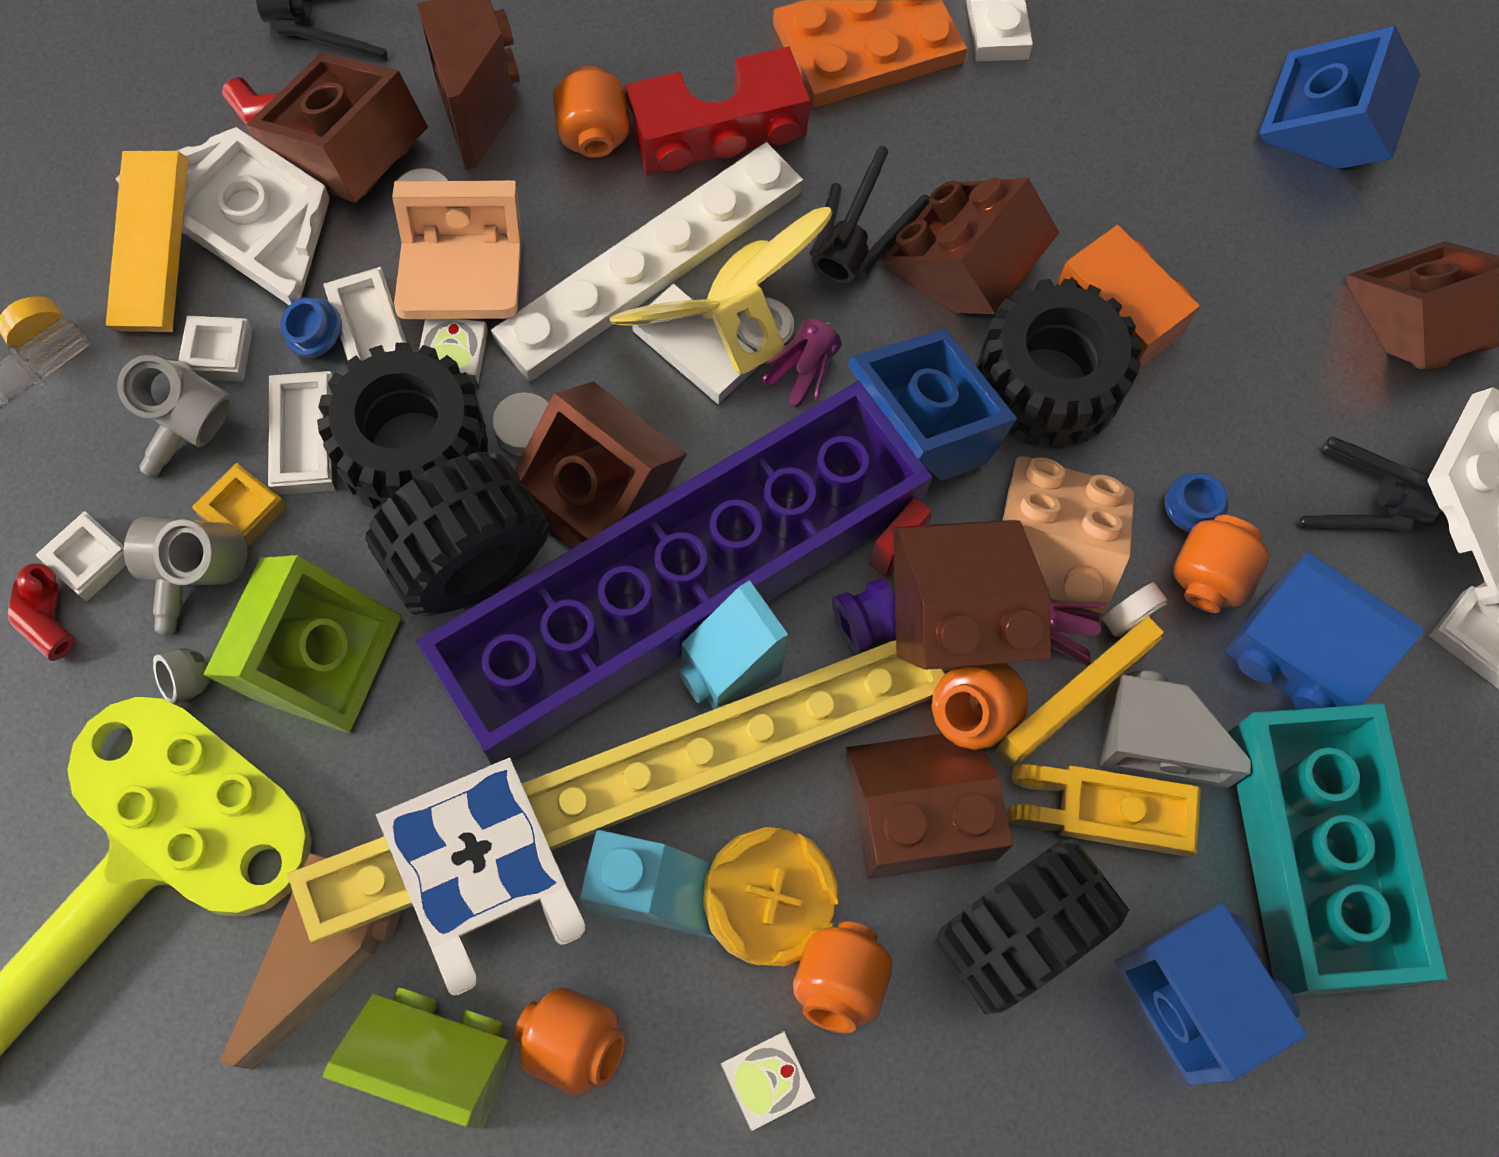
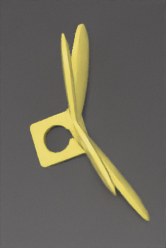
(738, 290)

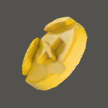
(769, 895)

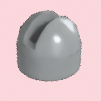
(180, 674)

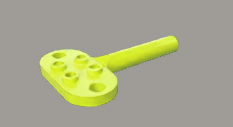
(175, 815)

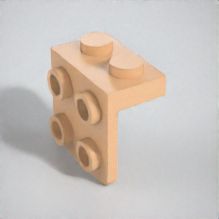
(457, 249)
(1074, 526)

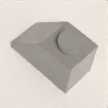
(1167, 733)

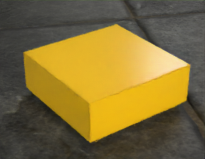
(241, 502)

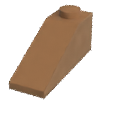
(298, 981)

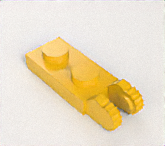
(1112, 808)

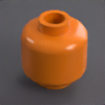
(591, 110)
(1221, 563)
(979, 704)
(842, 977)
(569, 1041)

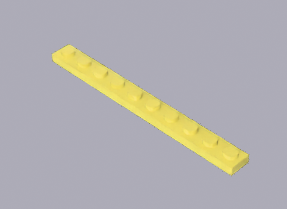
(643, 775)

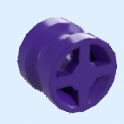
(866, 616)

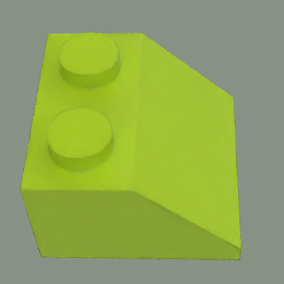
(304, 642)
(424, 1059)

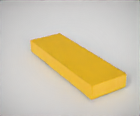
(147, 241)
(1079, 693)

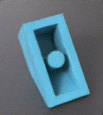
(733, 650)
(646, 883)

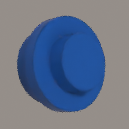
(311, 326)
(1195, 499)

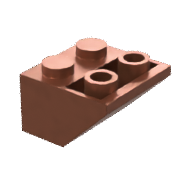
(973, 243)

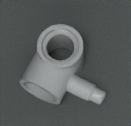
(191, 411)
(169, 554)

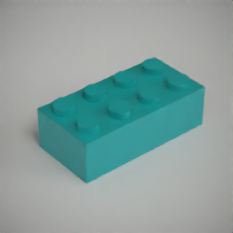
(1335, 852)

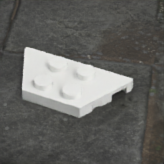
(254, 211)
(1468, 487)

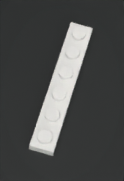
(647, 261)

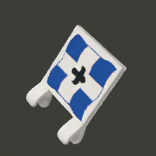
(472, 859)

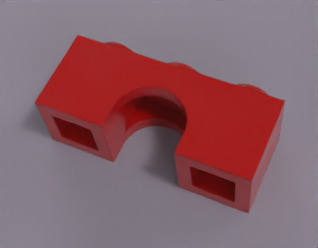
(679, 129)

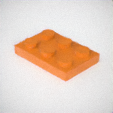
(866, 44)

